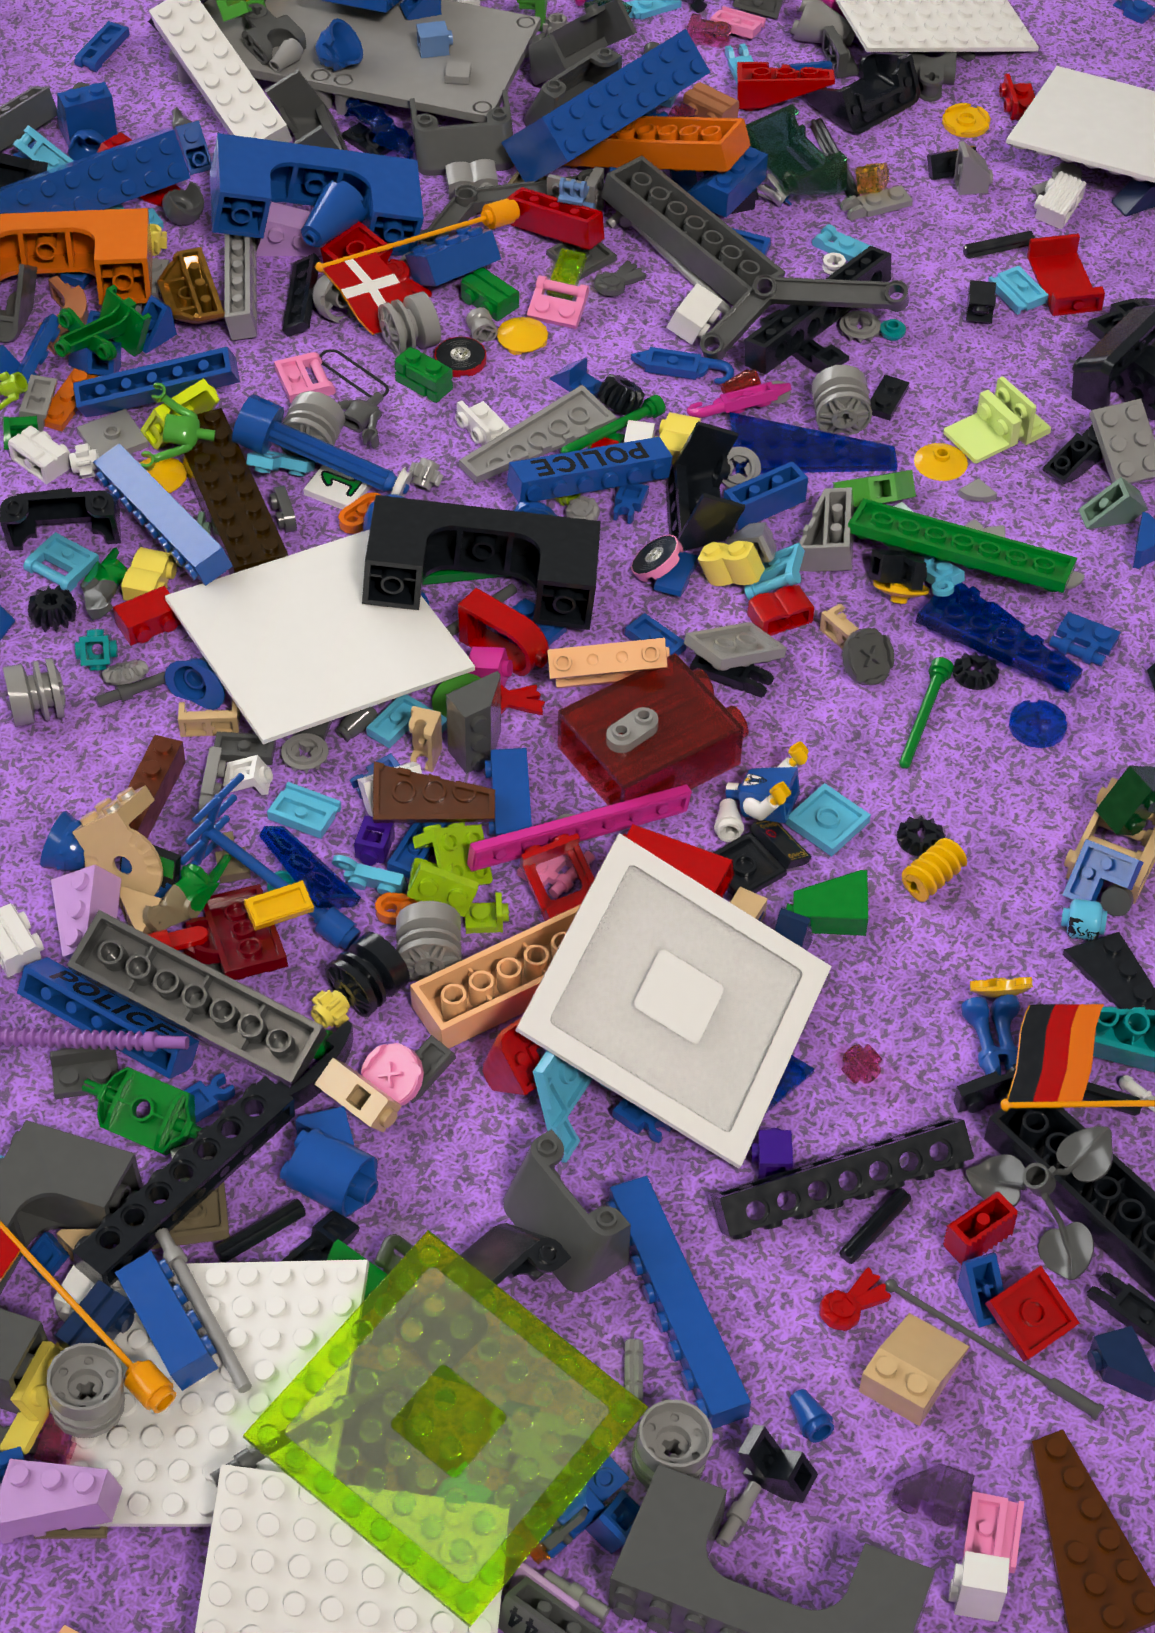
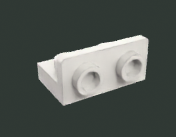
(480, 422)

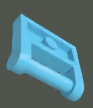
(65, 555)
(779, 572)

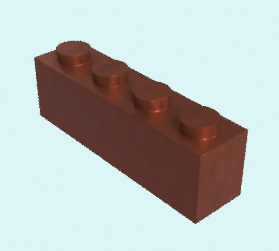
(159, 773)

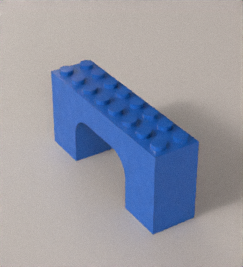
(606, 107)
(256, 171)

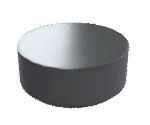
(1117, 900)

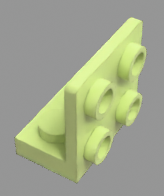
(1032, 425)
(987, 431)

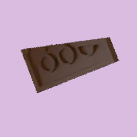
(421, 798)

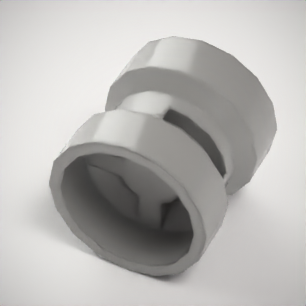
(481, 325)

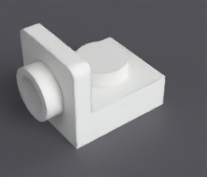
(255, 771)

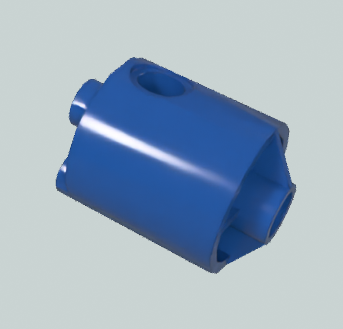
(331, 1172)

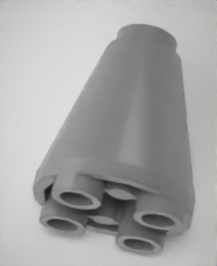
(814, 19)

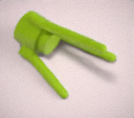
(11, 387)

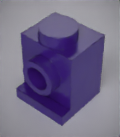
(373, 846)

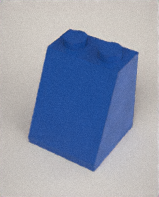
(86, 109)

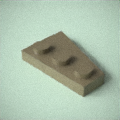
(204, 1223)

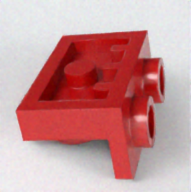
(1016, 97)

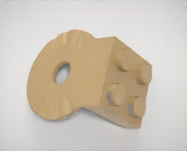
(107, 835)

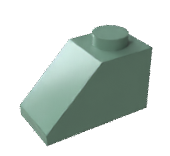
(1113, 506)

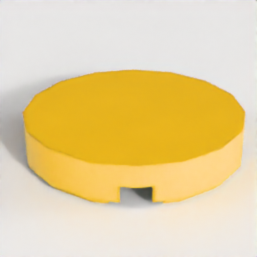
(973, 125)

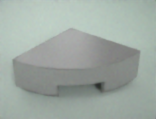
(977, 491)

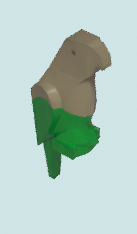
(186, 897)

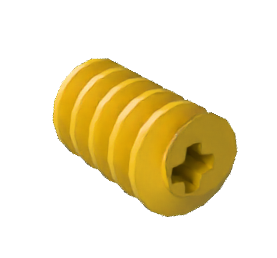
(933, 869)

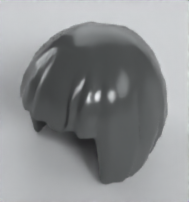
(184, 206)

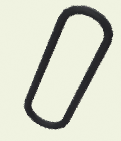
(357, 365)

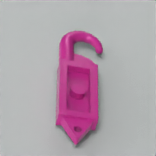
(739, 400)

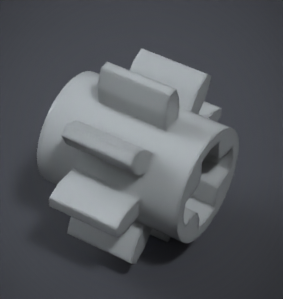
(554, 22)
(425, 474)

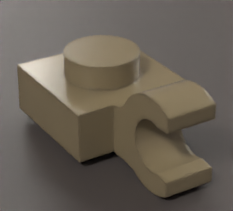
(235, 870)

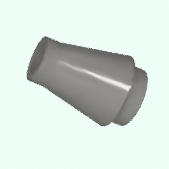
(287, 54)

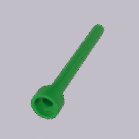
(652, 407)
(939, 671)

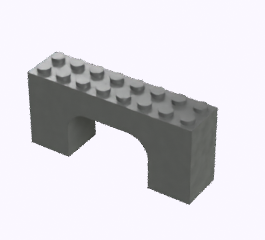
(47, 1185)
(675, 1588)

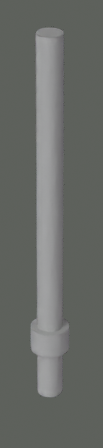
(177, 1261)

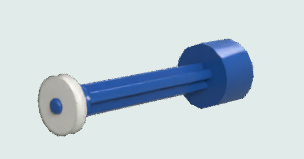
(261, 426)

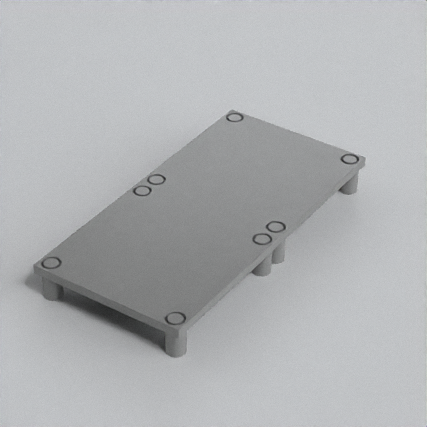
(391, 60)

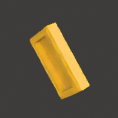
(279, 905)

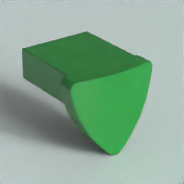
(15, 425)

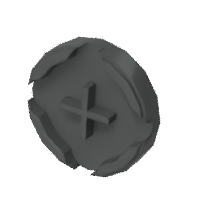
(868, 656)

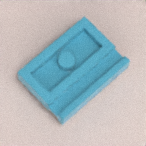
(1019, 290)
(304, 810)

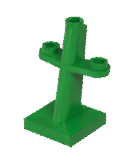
(116, 322)

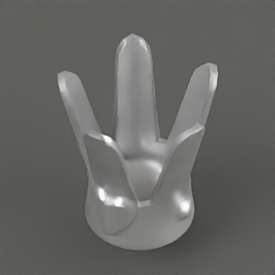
(778, 197)

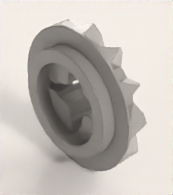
(869, 323)
(752, 468)
(125, 672)
(309, 743)

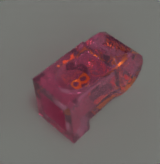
(709, 32)
(54, 1444)

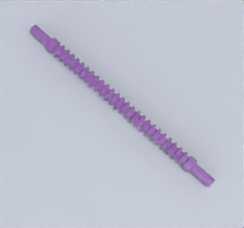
(149, 1041)

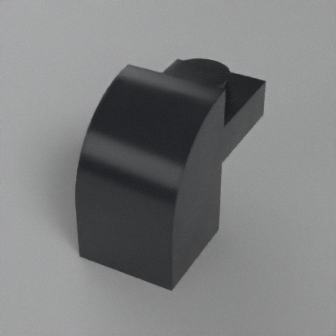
(981, 301)
(898, 567)
(776, 1469)

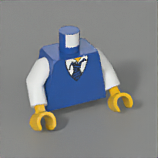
(770, 792)

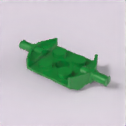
(170, 1117)

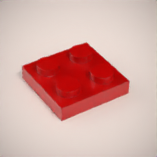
(1032, 1313)

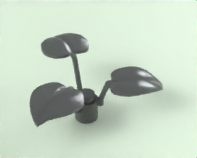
(1083, 1153)

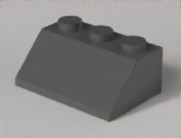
(474, 721)

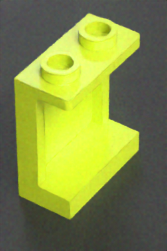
(197, 398)

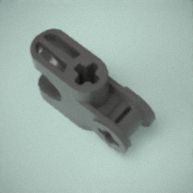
(266, 31)
(933, 73)

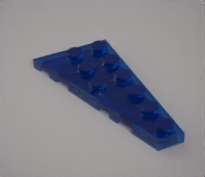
(998, 634)

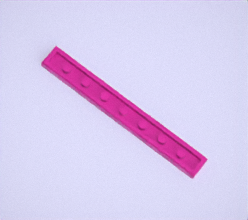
(586, 824)

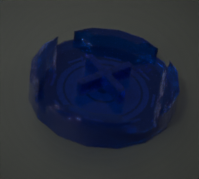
(1038, 723)

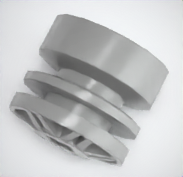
(409, 323)
(841, 400)
(316, 416)
(34, 692)
(428, 937)
(85, 1390)
(673, 1429)

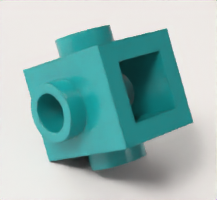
(85, 652)

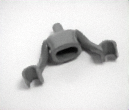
(363, 414)

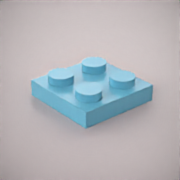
(828, 819)

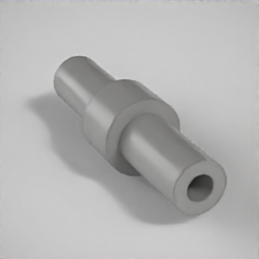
(738, 1514)
(579, 1594)

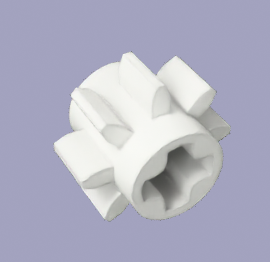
(83, 459)

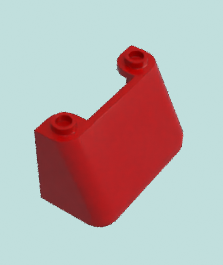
(511, 1062)

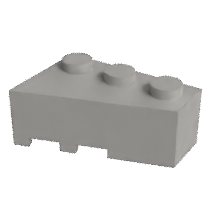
(827, 536)

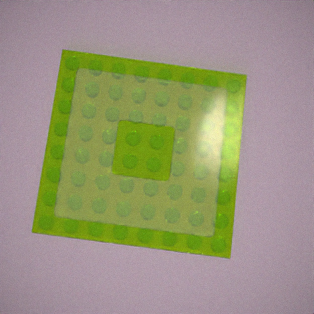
(446, 1426)

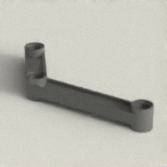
(470, 201)
(799, 292)

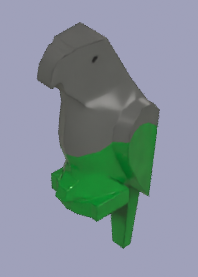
(102, 585)

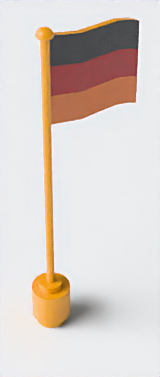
(1057, 1059)

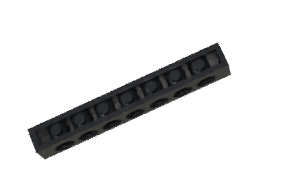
(802, 323)
(181, 1198)
(732, 1203)

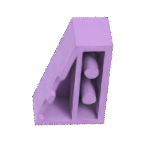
(284, 233)
(78, 900)
(54, 1497)

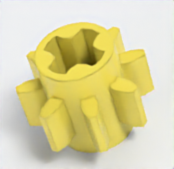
(158, 239)
(330, 1008)

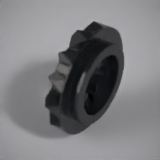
(974, 679)
(909, 839)

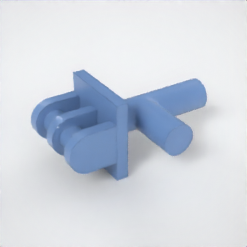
(574, 192)

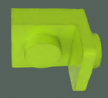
(487, 916)

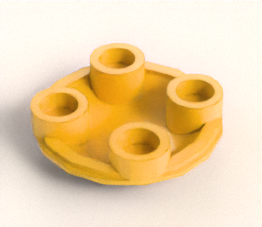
(522, 335)
(168, 473)
(1001, 986)

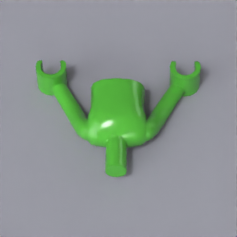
(179, 430)

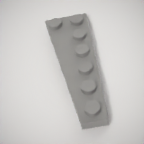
(539, 434)

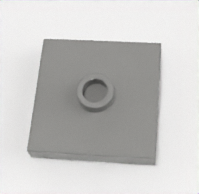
(112, 430)

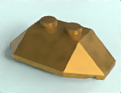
(189, 288)

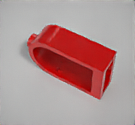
(481, 610)

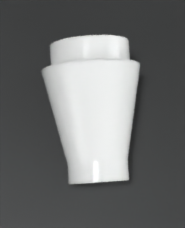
(728, 821)

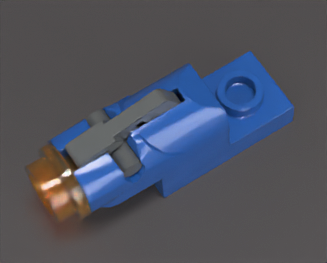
(581, 1511)

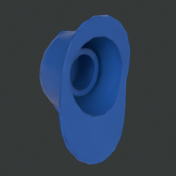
(195, 682)

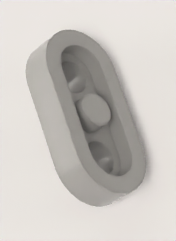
(637, 728)

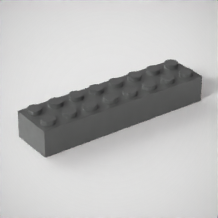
(687, 229)
(197, 999)

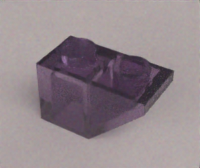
(942, 1487)

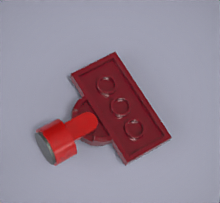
(229, 937)

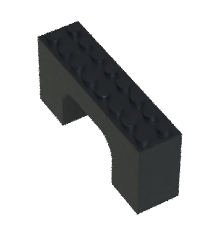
(424, 536)

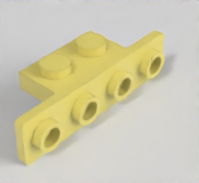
(32, 1400)

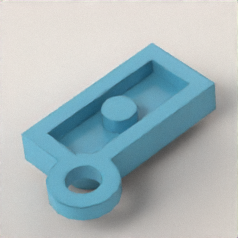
(942, 575)
(361, 875)

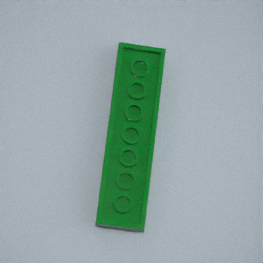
(962, 545)

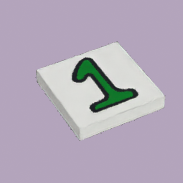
(335, 488)

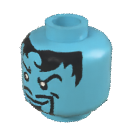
(1084, 919)

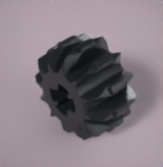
(620, 394)
(52, 608)

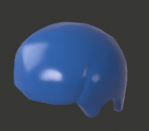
(84, 143)

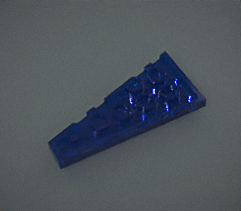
(808, 448)

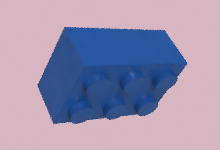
(453, 256)

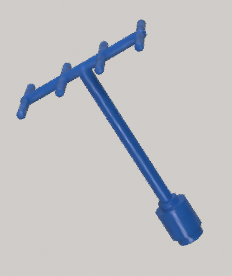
(330, 923)

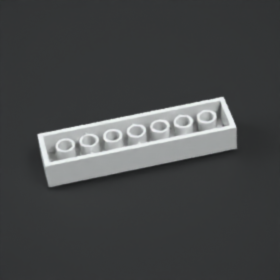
(218, 71)

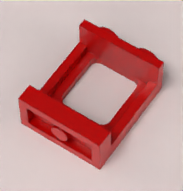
(560, 846)

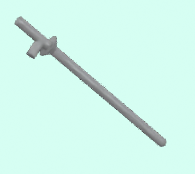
(688, 274)

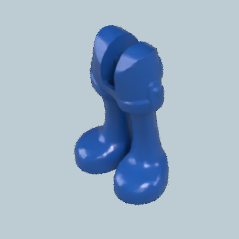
(1002, 1012)

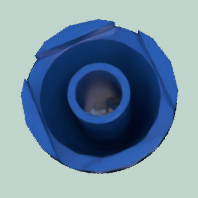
(333, 213)

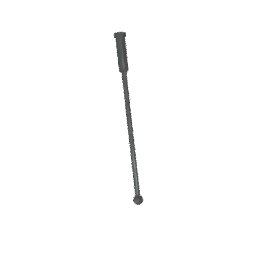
(1053, 1385)

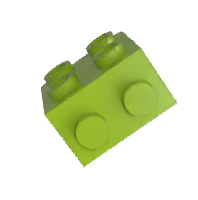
(452, 848)
(435, 884)

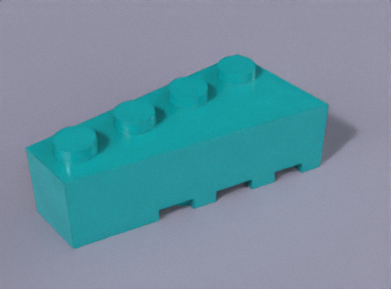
(1126, 1037)

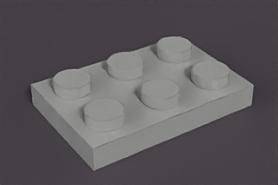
(1125, 441)
(735, 646)

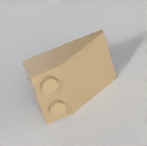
(912, 1368)

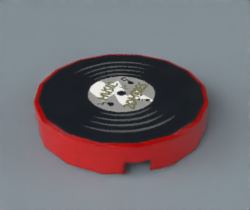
(462, 354)

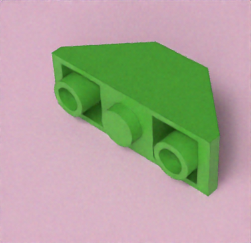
(881, 487)

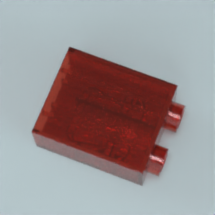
(692, 742)

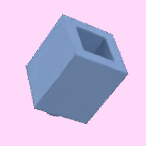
(433, 39)

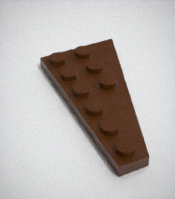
(1093, 1562)

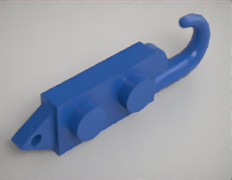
(681, 364)

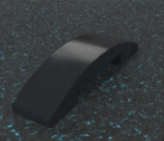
(813, 354)
(338, 1047)
(322, 1238)

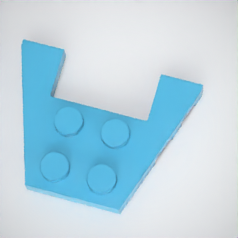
(559, 1091)

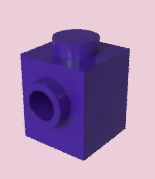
(772, 1151)

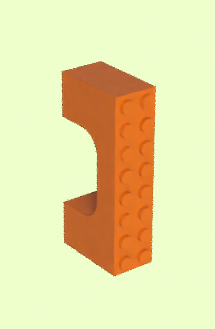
(102, 243)

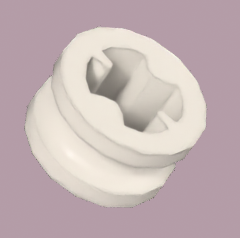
(831, 258)

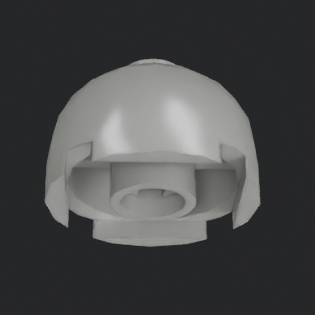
(325, 296)

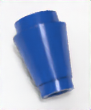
(811, 1416)

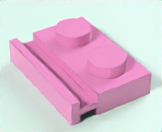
(742, 23)
(994, 1527)

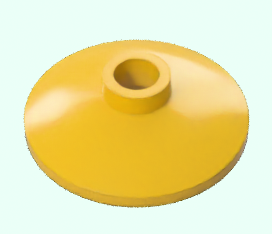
(940, 461)
(899, 592)

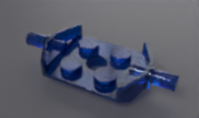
(383, 126)

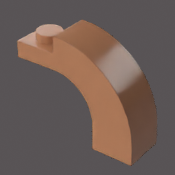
(67, 298)

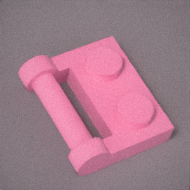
(554, 309)
(296, 379)

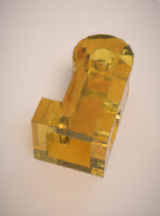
(872, 177)

